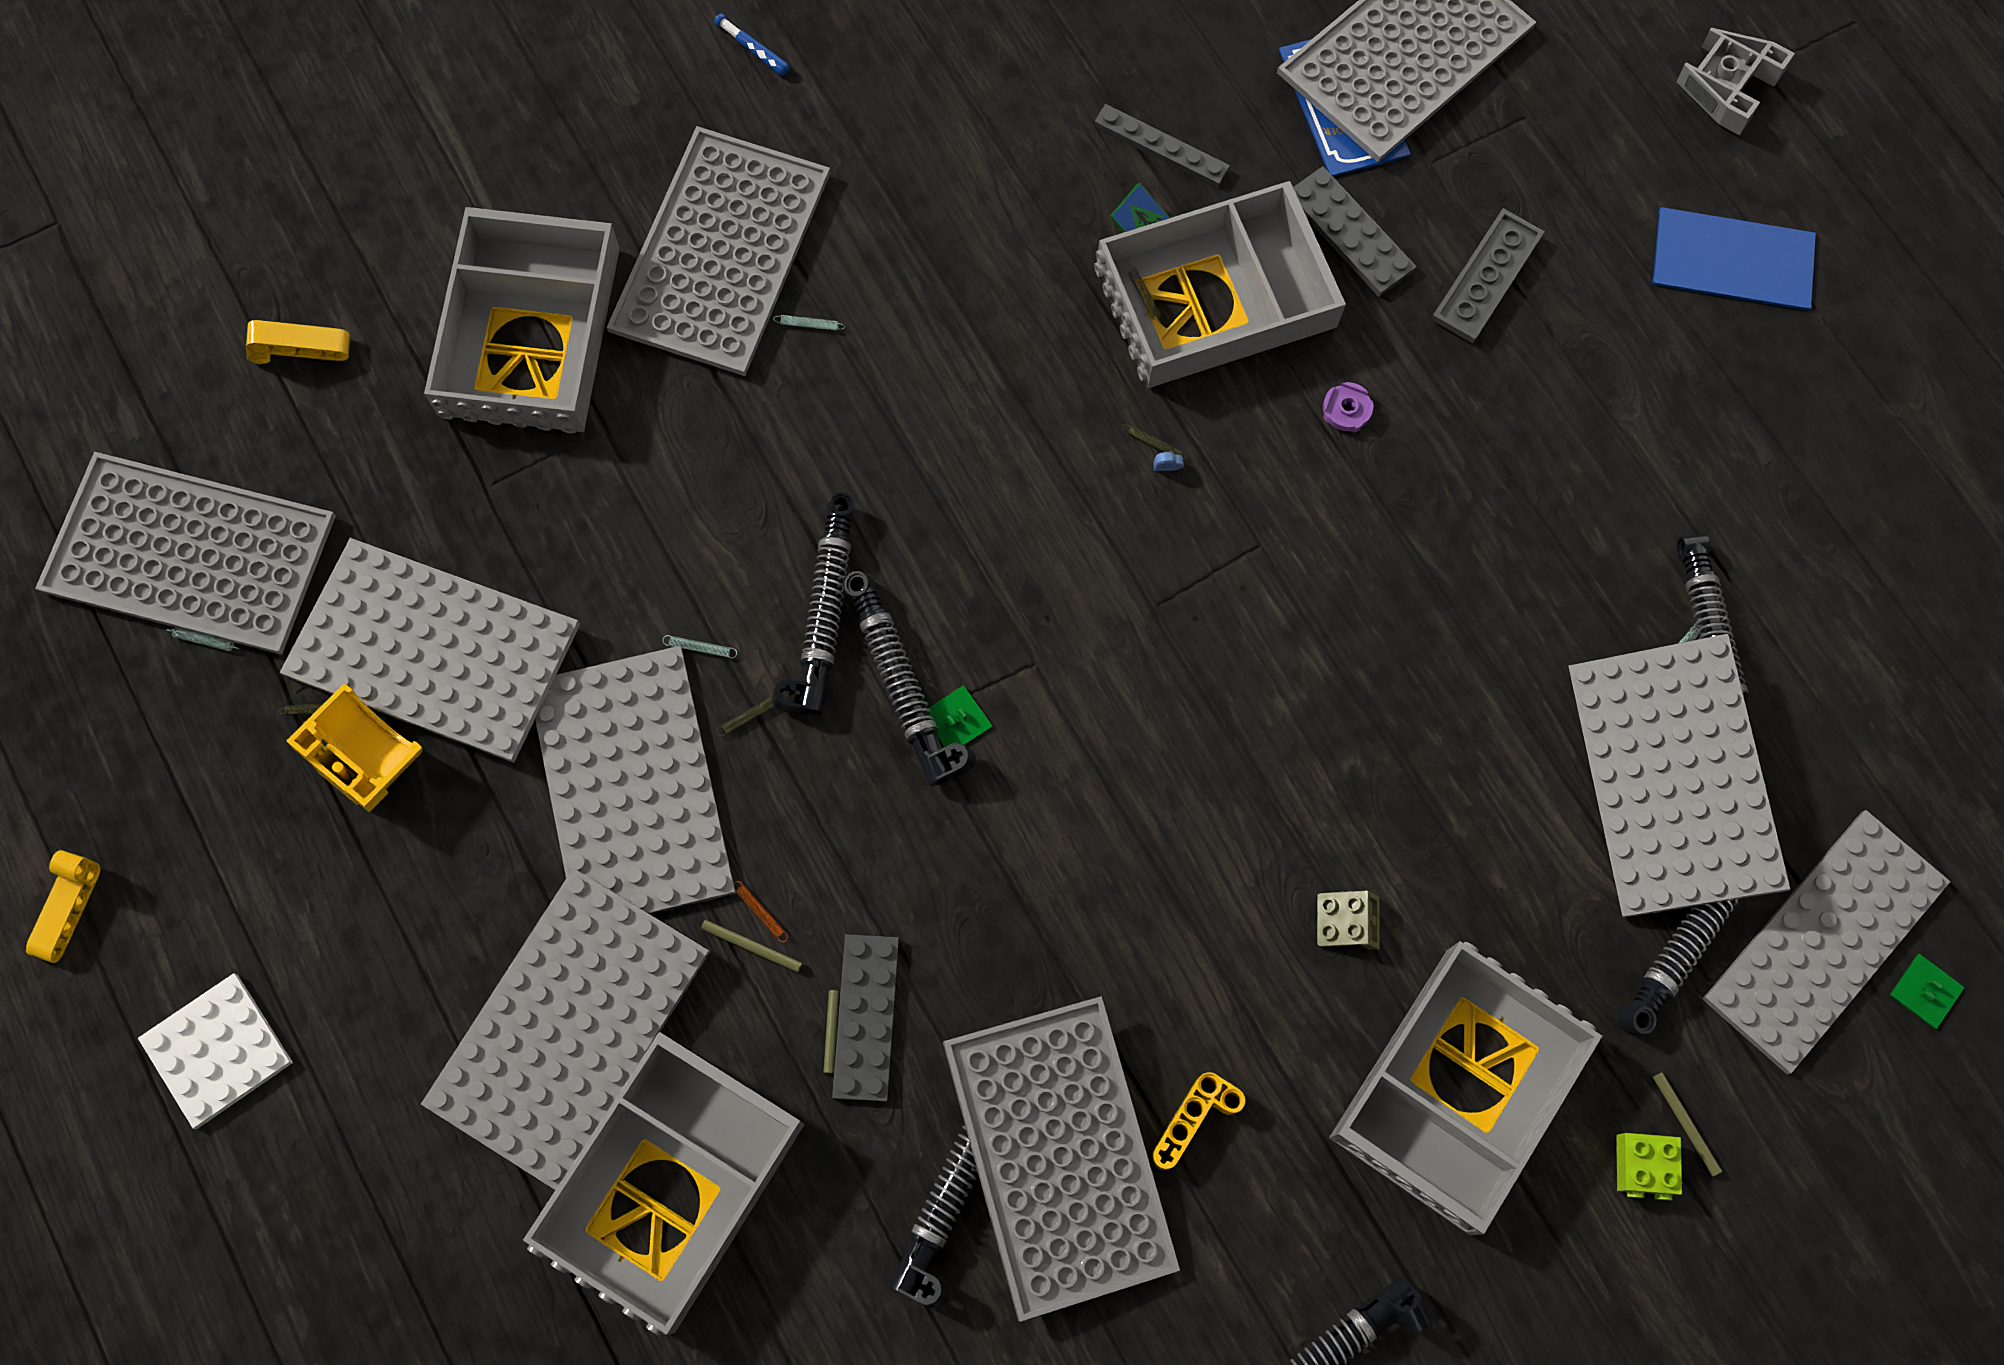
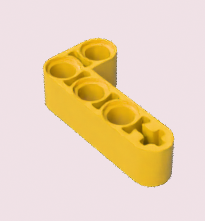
(295, 340)
(64, 905)
(1191, 1123)

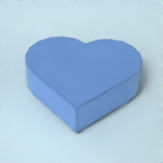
(1168, 461)

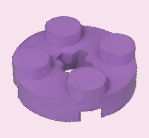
(1347, 420)

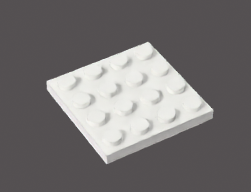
(215, 1051)

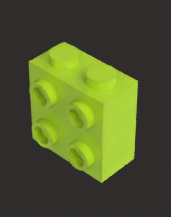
(1649, 1165)

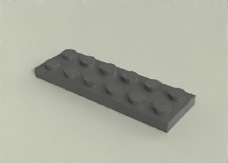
(1352, 232)
(1487, 275)
(865, 1018)

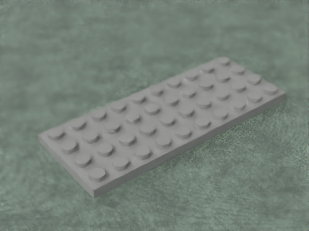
(1826, 941)

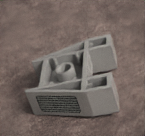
(1725, 72)

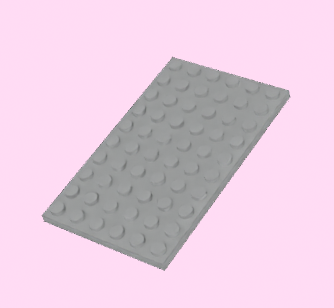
(1399, 62)
(719, 251)
(186, 552)
(432, 649)
(1677, 777)
(634, 782)
(565, 1028)
(1060, 1158)

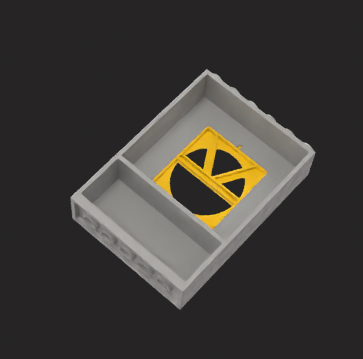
(1252, 244)
(515, 269)
(679, 1113)
(1452, 1157)

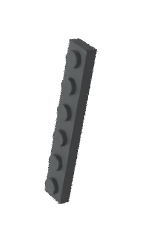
(1161, 145)

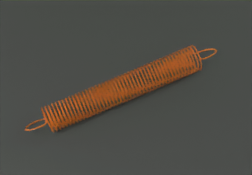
(764, 911)

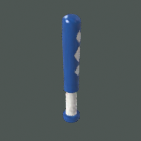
(760, 51)

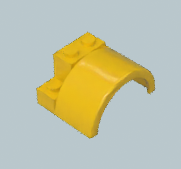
(360, 751)

